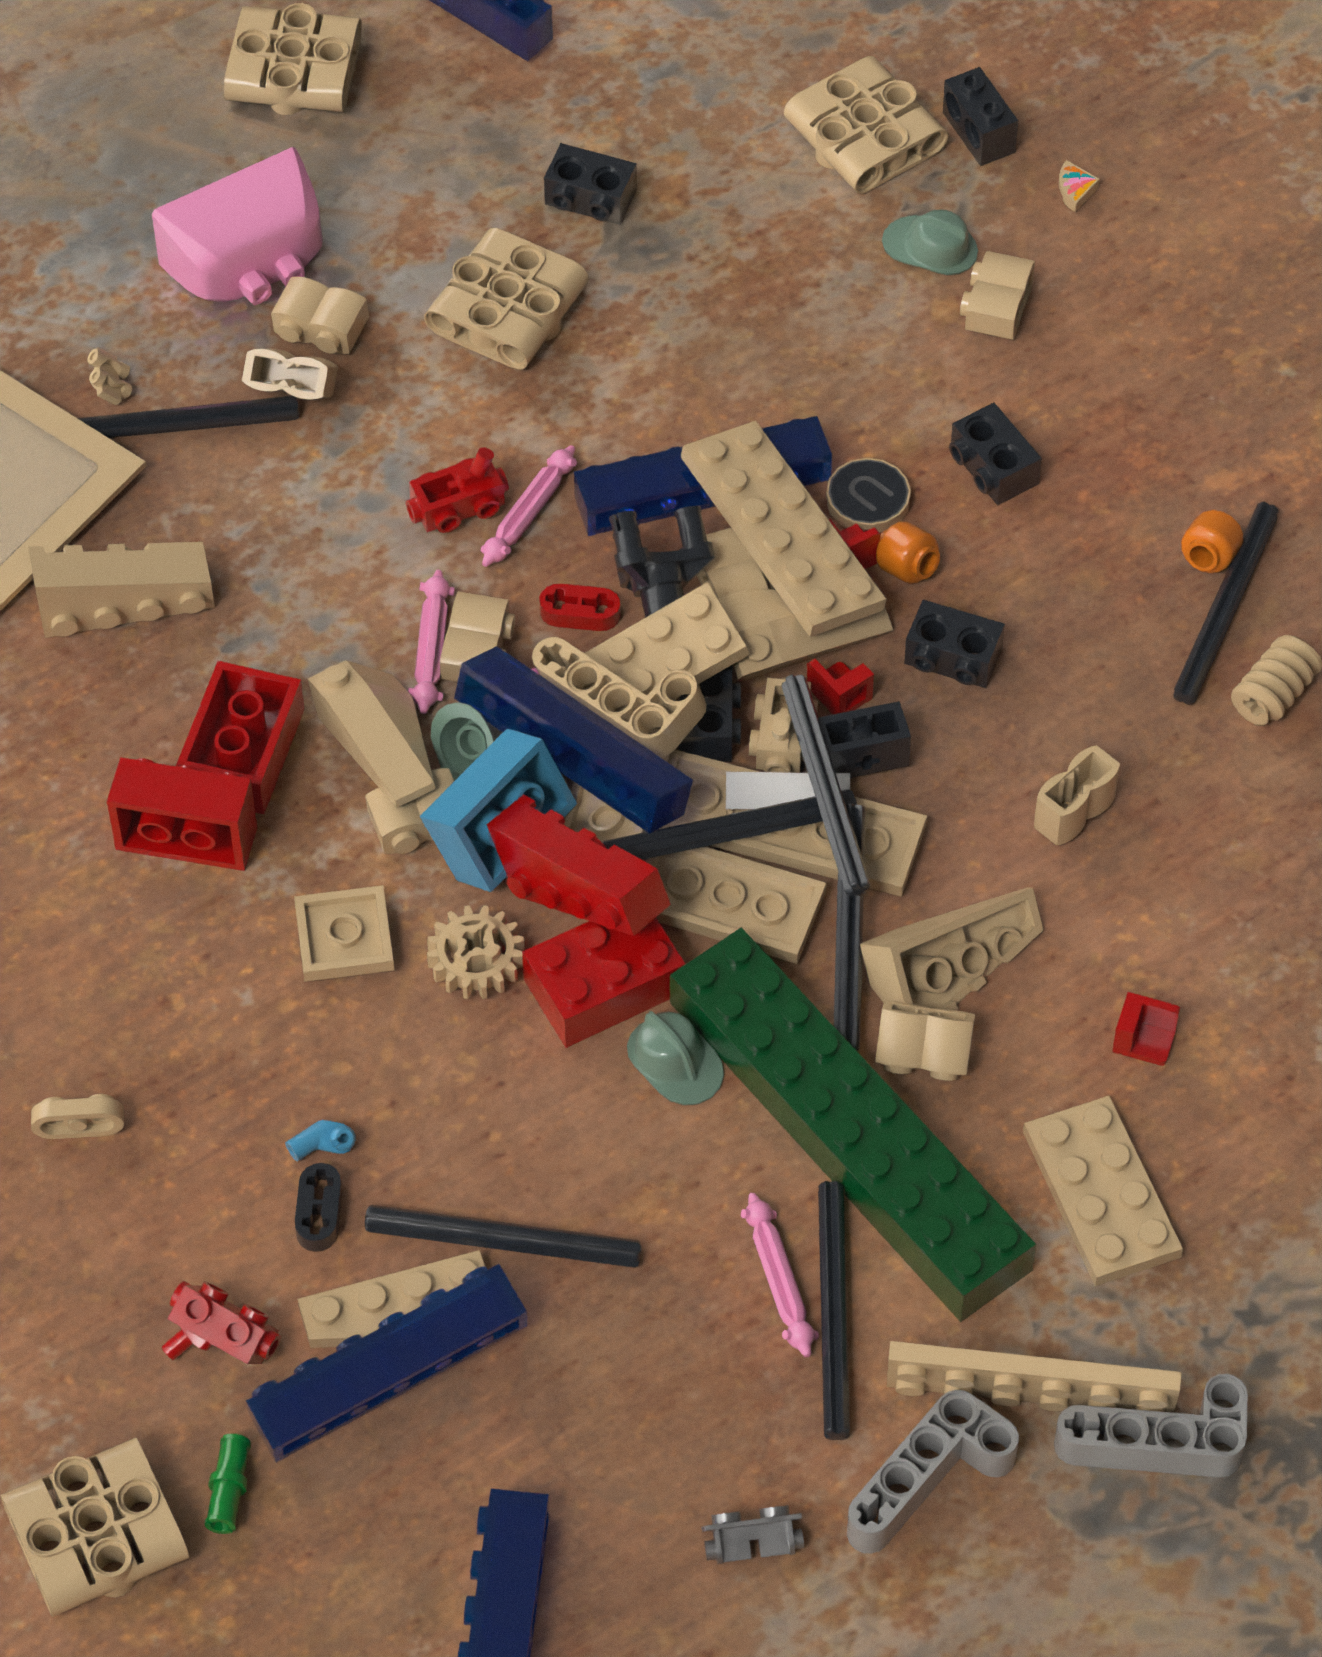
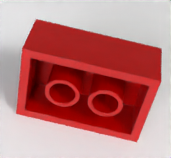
(245, 726)
(182, 813)
(599, 977)

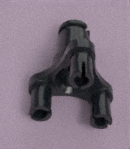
(660, 575)

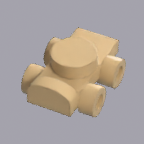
(107, 374)

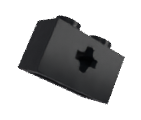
(868, 739)

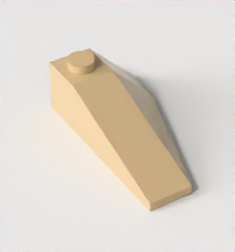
(779, 639)
(376, 726)
(951, 953)

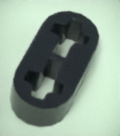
(308, 1206)

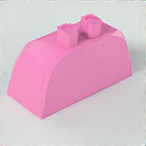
(242, 231)

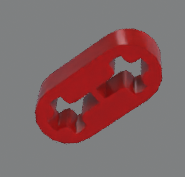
(579, 607)

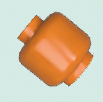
(1212, 541)
(908, 552)

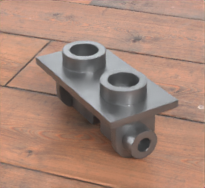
(773, 1533)

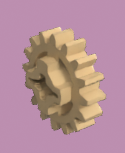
(475, 952)

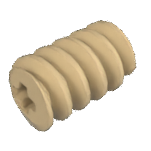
(1276, 680)

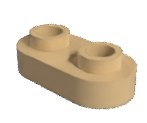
(77, 1117)

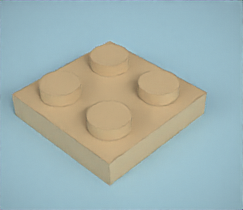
(344, 933)

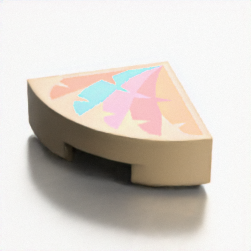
(1076, 185)

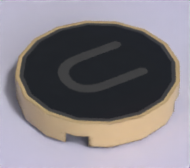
(868, 494)

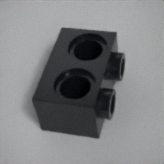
(980, 116)
(590, 183)
(995, 454)
(955, 638)
(717, 718)

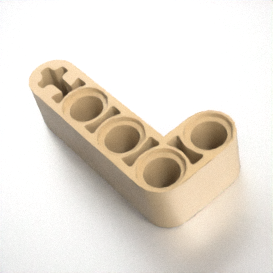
(611, 691)

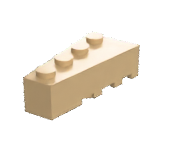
(118, 585)

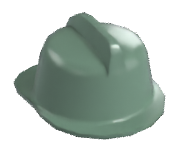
(931, 242)
(460, 736)
(675, 1058)

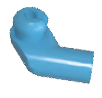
(322, 1136)

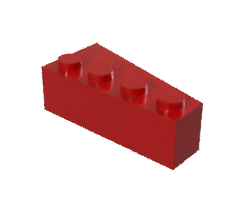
(575, 870)

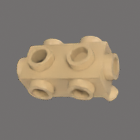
(776, 741)

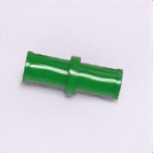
(227, 1483)

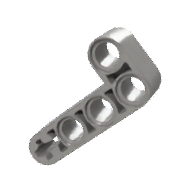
(1152, 1428)
(922, 1474)

